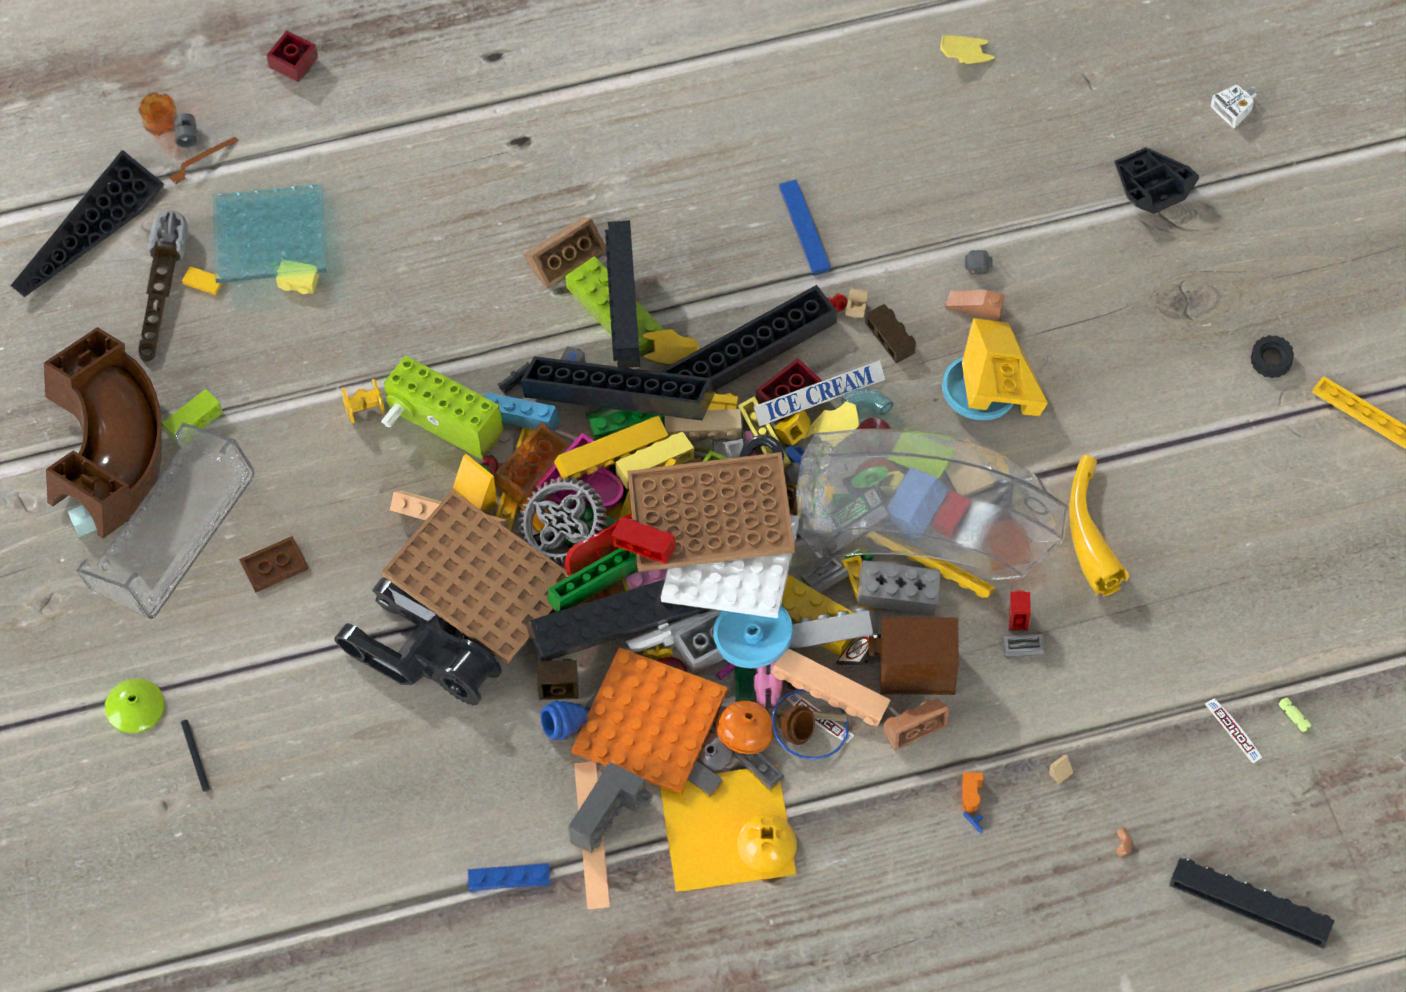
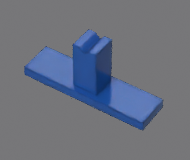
(974, 821)

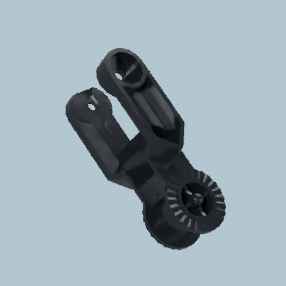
(429, 652)

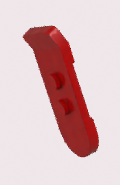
(591, 550)

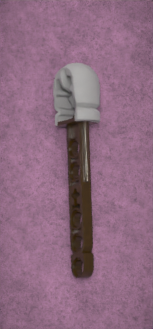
(162, 257)

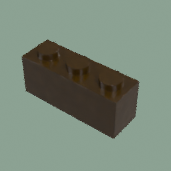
(890, 333)

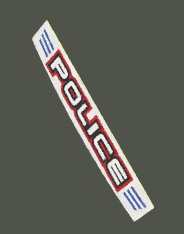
(828, 725)
(1234, 730)

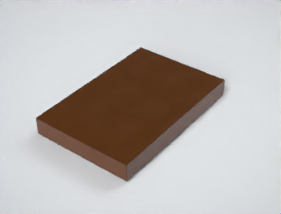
(273, 564)

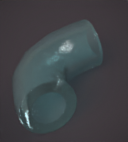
(870, 399)

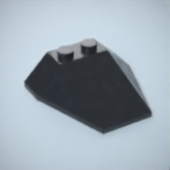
(1154, 180)

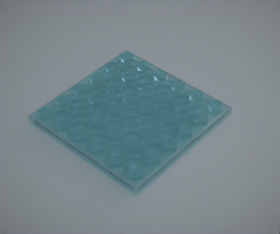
(269, 233)

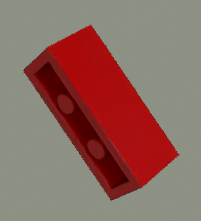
(644, 540)

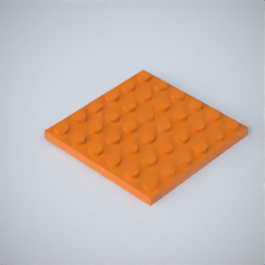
(650, 720)

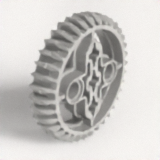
(538, 505)

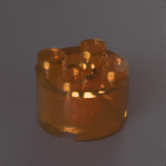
(157, 113)

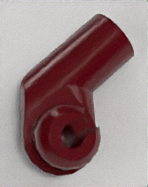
(491, 462)

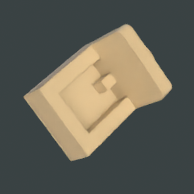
(856, 303)

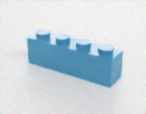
(524, 412)

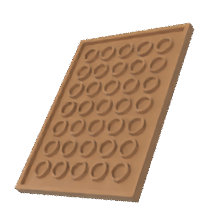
(715, 509)

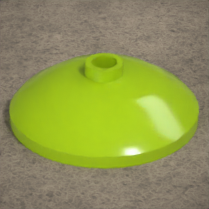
(138, 714)

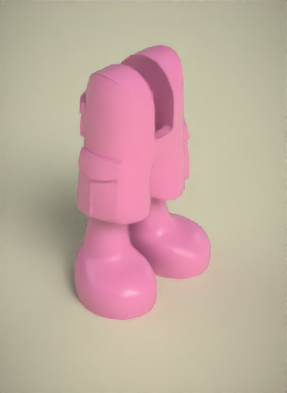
(767, 685)

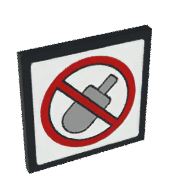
(856, 651)

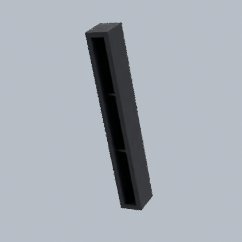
(1252, 902)

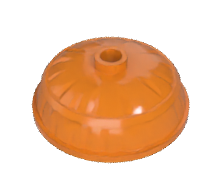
(745, 734)

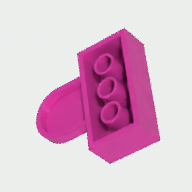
(603, 481)

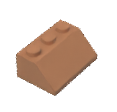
(916, 723)

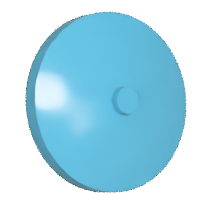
(956, 396)
(752, 639)

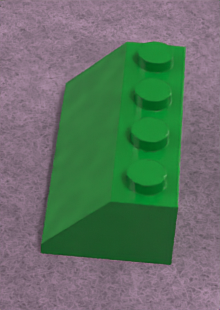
(609, 421)

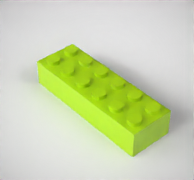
(591, 289)

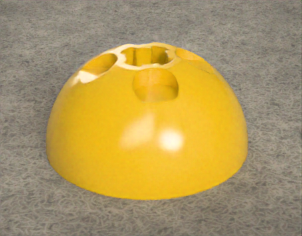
(767, 852)

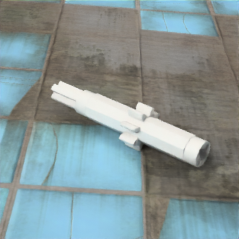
(664, 633)

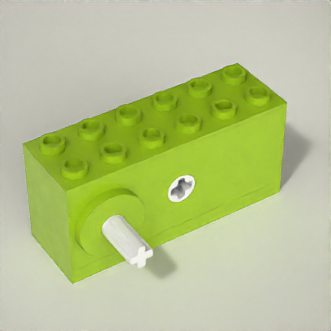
(442, 407)

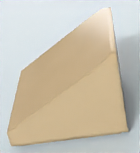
(1061, 769)

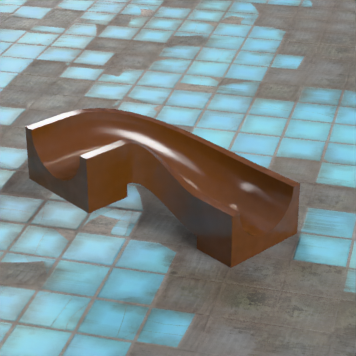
(118, 424)

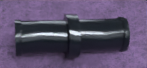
(514, 379)

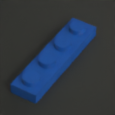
(508, 877)

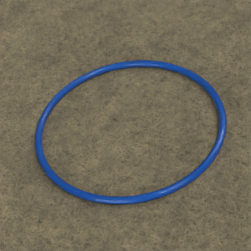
(794, 753)

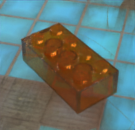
(529, 463)

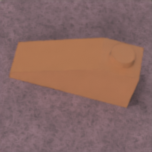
(977, 302)

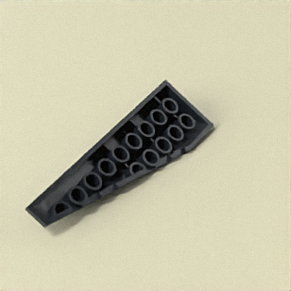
(109, 204)

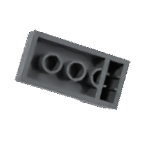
(609, 795)

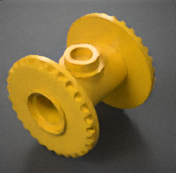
(363, 400)

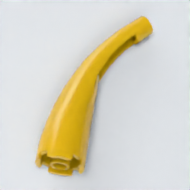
(1095, 556)

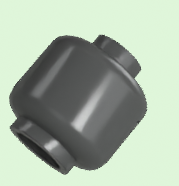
(978, 261)

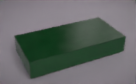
(744, 684)

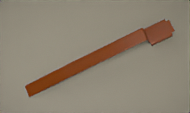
(180, 176)

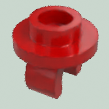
(839, 301)

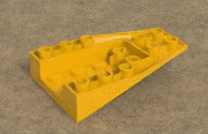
(999, 369)

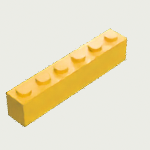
(610, 449)

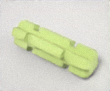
(1294, 714)

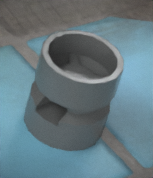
(185, 130)

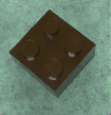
(557, 679)

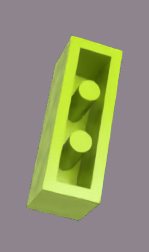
(196, 412)

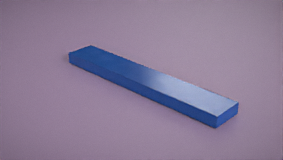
(804, 227)

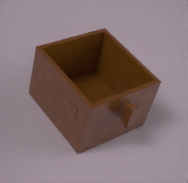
(917, 655)

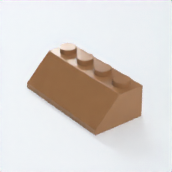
(565, 251)

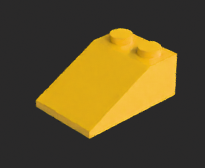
(475, 485)

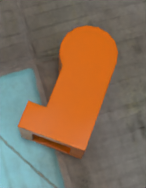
(970, 797)

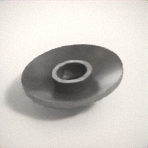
(719, 758)

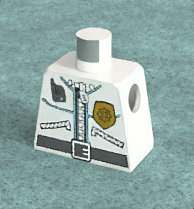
(1233, 104)

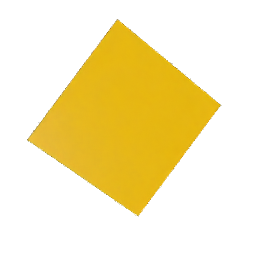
(706, 830)

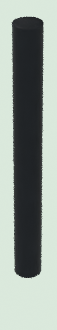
(195, 755)

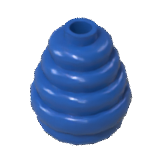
(562, 719)

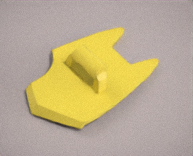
(965, 49)
(836, 420)

